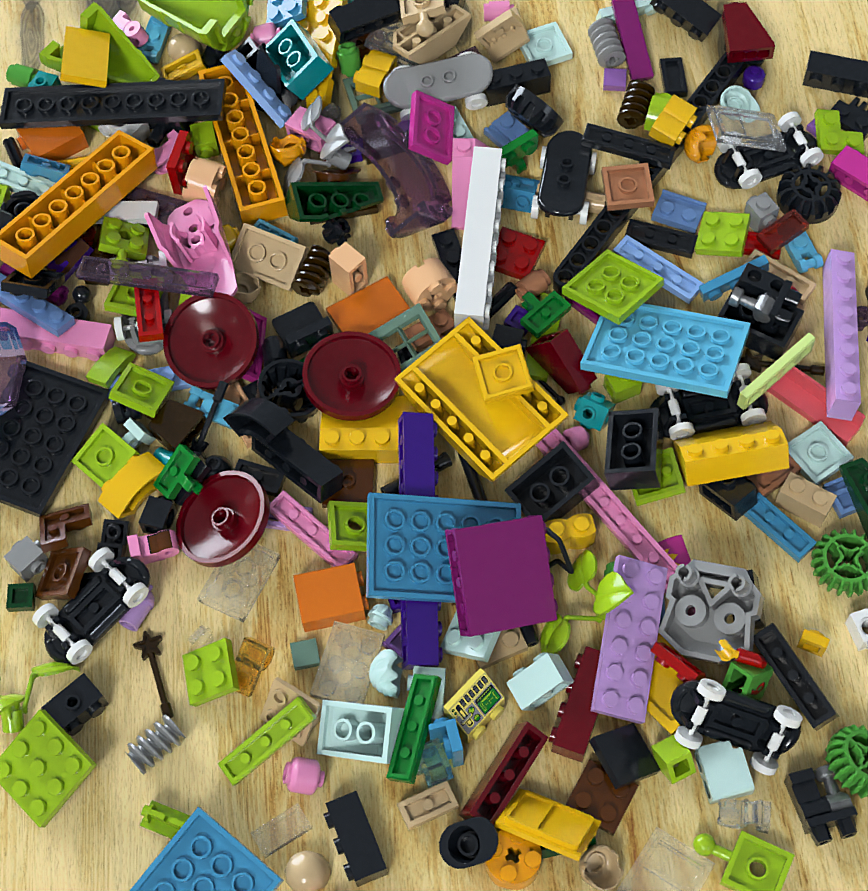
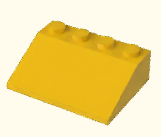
(367, 438)
(732, 453)

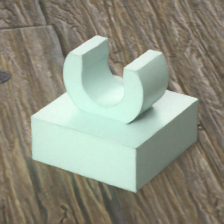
(137, 434)

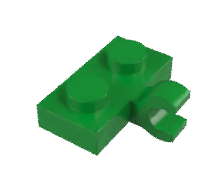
(518, 148)
(543, 313)
(177, 473)

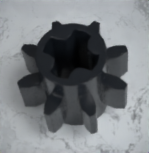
(336, 231)

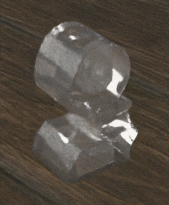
(742, 813)

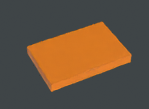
(368, 308)

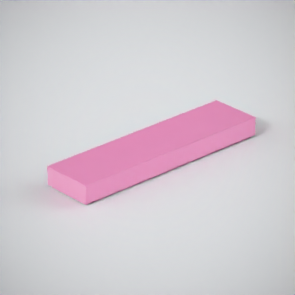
(308, 529)

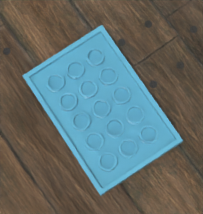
(669, 349)

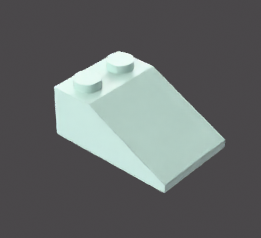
(358, 731)

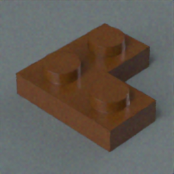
(56, 525)

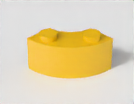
(131, 485)

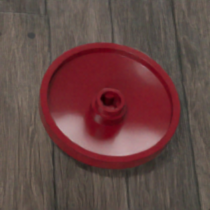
(211, 340)
(351, 376)
(223, 519)

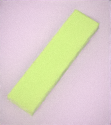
(776, 371)

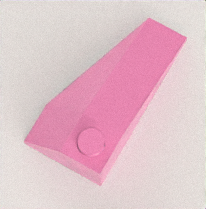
(461, 170)

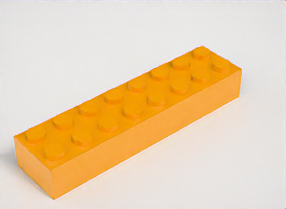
(246, 153)
(75, 203)

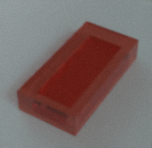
(782, 231)

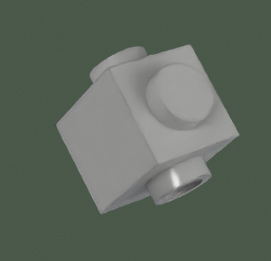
(762, 211)
(26, 558)

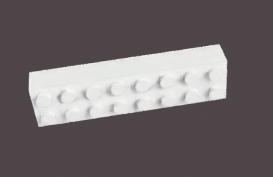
(480, 237)

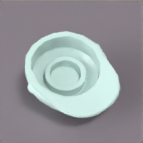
(738, 97)

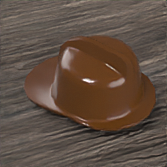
(335, 174)

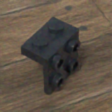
(302, 328)

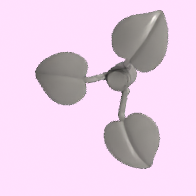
(330, 152)

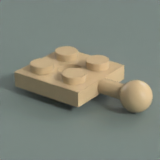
(420, 11)

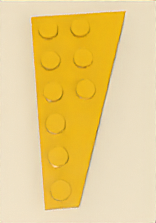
(317, 25)

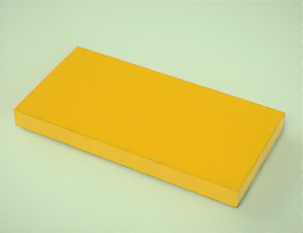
(85, 57)

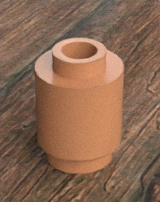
(535, 282)

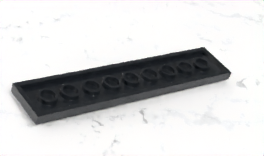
(114, 104)

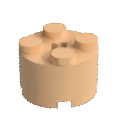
(202, 173)
(430, 285)

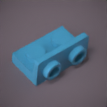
(44, 167)
(519, 193)
(448, 734)

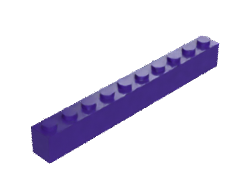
(418, 478)

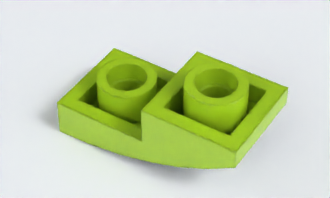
(109, 365)

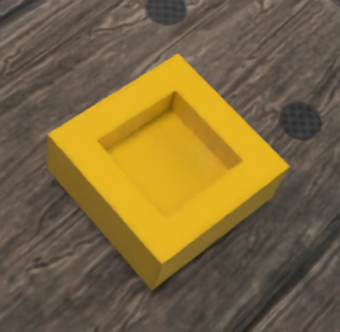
(813, 642)

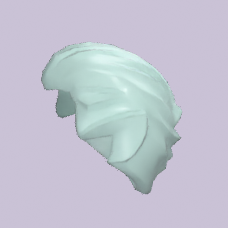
(385, 673)

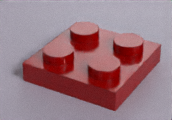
(179, 161)
(517, 253)

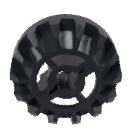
(533, 111)
(807, 200)
(287, 377)

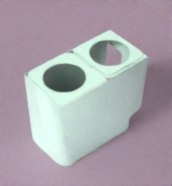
(723, 771)

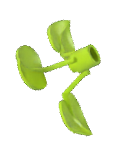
(609, 595)
(10, 709)

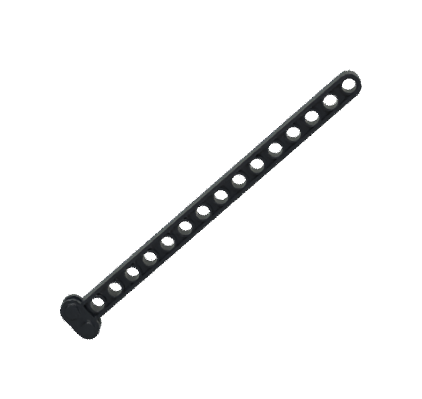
(614, 224)

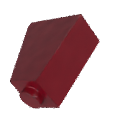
(745, 35)
(561, 360)

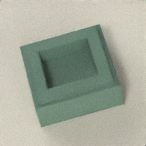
(305, 654)

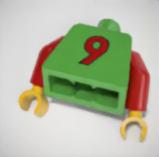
(747, 672)

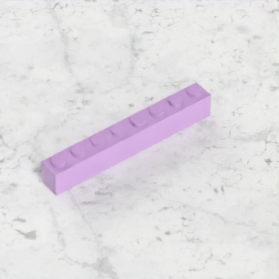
(841, 336)

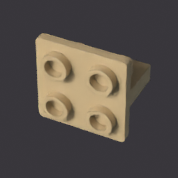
(503, 35)
(283, 694)

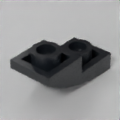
(115, 536)

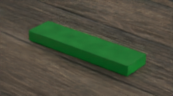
(414, 728)

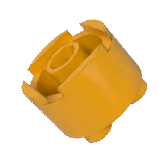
(510, 874)

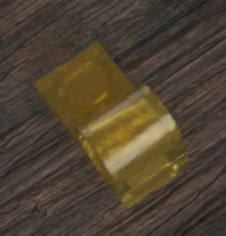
(250, 662)

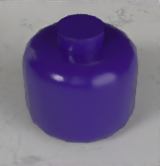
(753, 77)

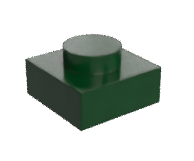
(21, 597)

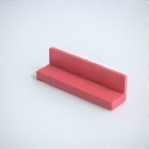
(809, 400)

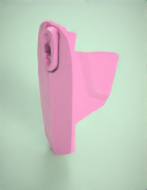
(199, 250)

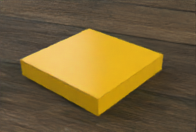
(503, 374)

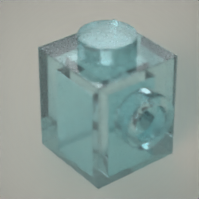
(434, 764)

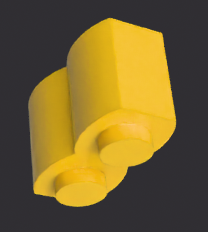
(374, 70)
(673, 121)
(576, 532)

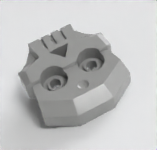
(700, 634)

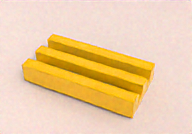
(180, 71)

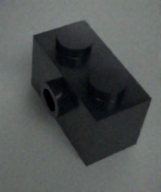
(731, 495)
(76, 705)

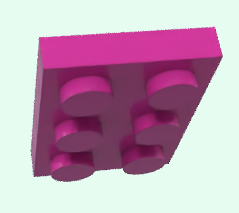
(431, 127)

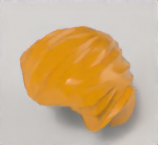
(700, 143)
(287, 149)

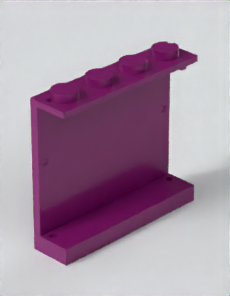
(501, 575)

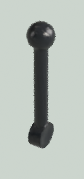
(559, 399)

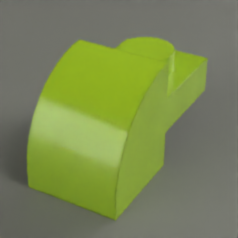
(656, 106)

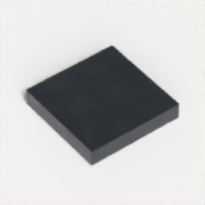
(624, 755)

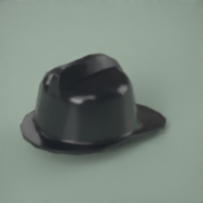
(468, 843)

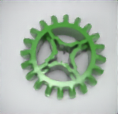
(837, 546)
(849, 758)

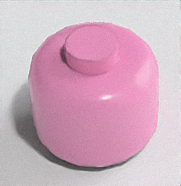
(577, 437)

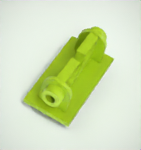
(162, 819)

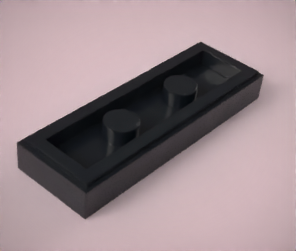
(662, 238)

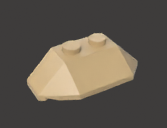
(446, 33)

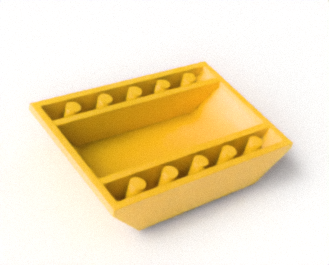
(484, 435)

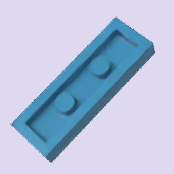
(715, 288)
(780, 528)

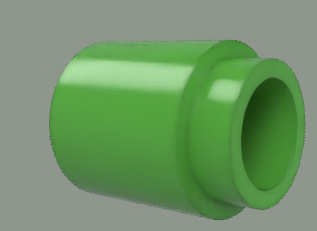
(349, 58)
(20, 75)

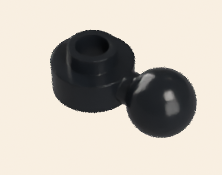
(81, 295)

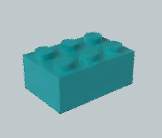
(299, 58)

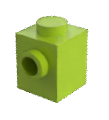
(204, 139)
(621, 388)
(673, 759)

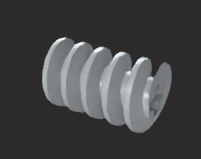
(606, 43)
(154, 744)

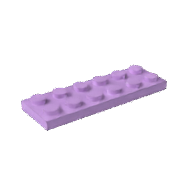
(627, 638)

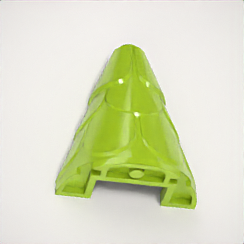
(210, 22)
(124, 62)

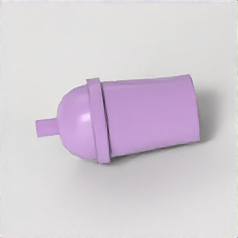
(136, 615)

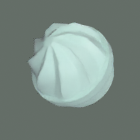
(380, 617)

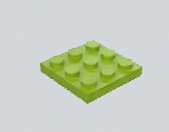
(613, 286)
(43, 768)

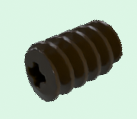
(635, 104)
(312, 272)

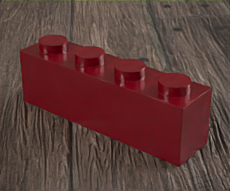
(577, 720)
(505, 773)

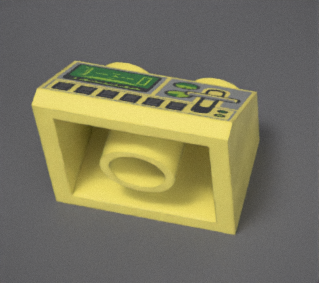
(475, 706)

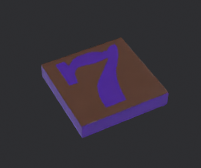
(70, 258)

